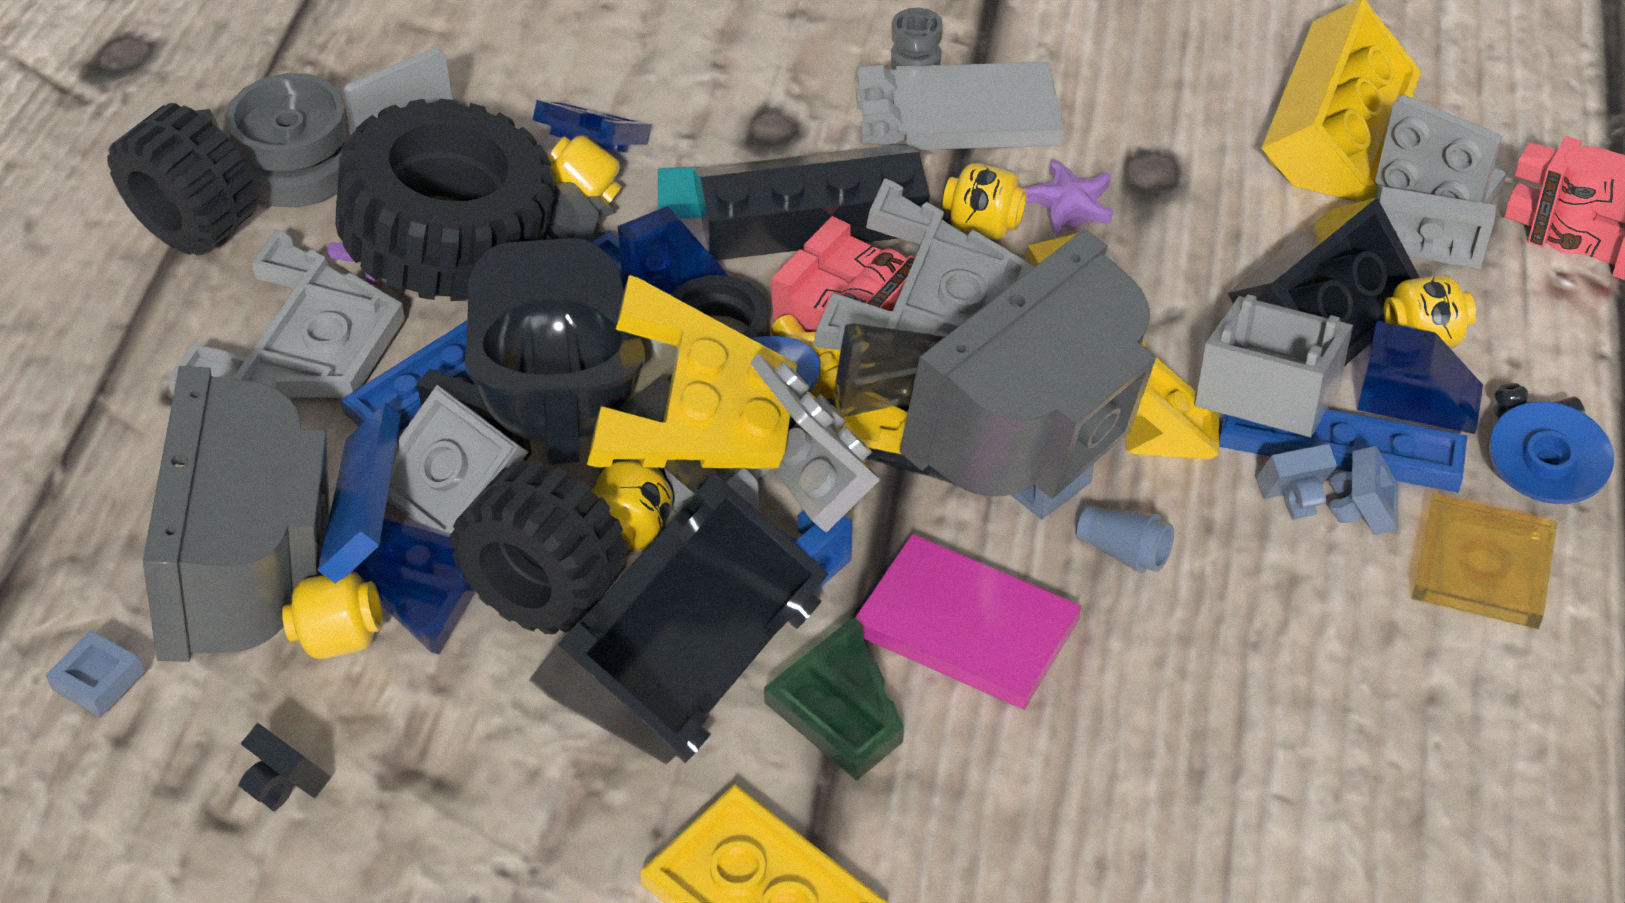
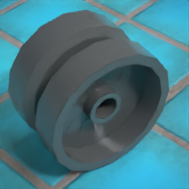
(290, 137)

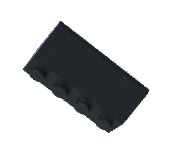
(786, 200)

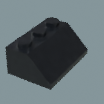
(1337, 268)

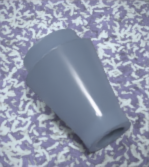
(1128, 536)

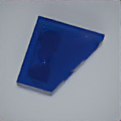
(610, 130)
(663, 251)
(418, 582)

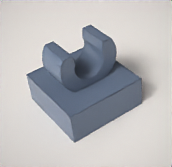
(1299, 478)
(1367, 492)

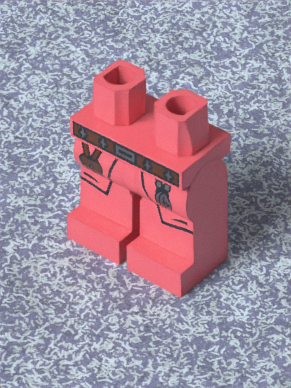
(1578, 202)
(837, 265)

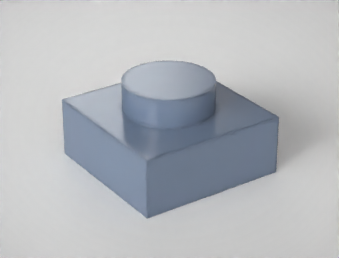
(95, 673)

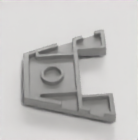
(947, 281)
(322, 335)

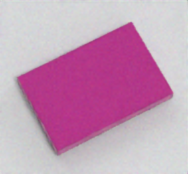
(968, 621)

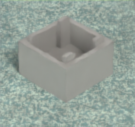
(1273, 365)

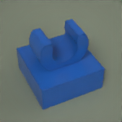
(828, 549)

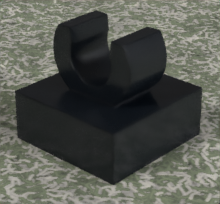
(280, 768)

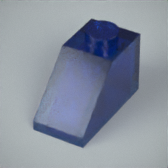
(1419, 380)

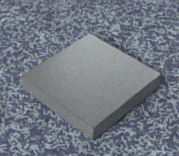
(446, 461)

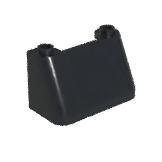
(682, 625)

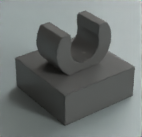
(575, 214)

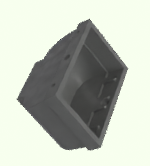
(1037, 384)
(234, 520)

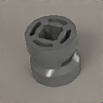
(916, 38)

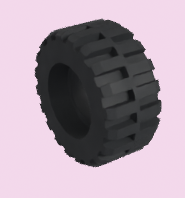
(441, 152)

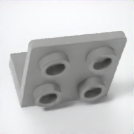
(412, 79)
(1439, 154)
(1439, 226)
(820, 461)

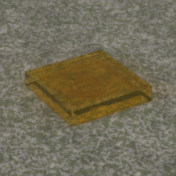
(1485, 561)

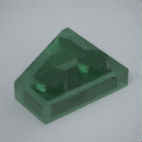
(839, 702)

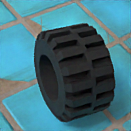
(182, 179)
(539, 547)

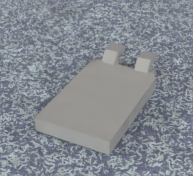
(960, 106)

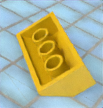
(1340, 104)

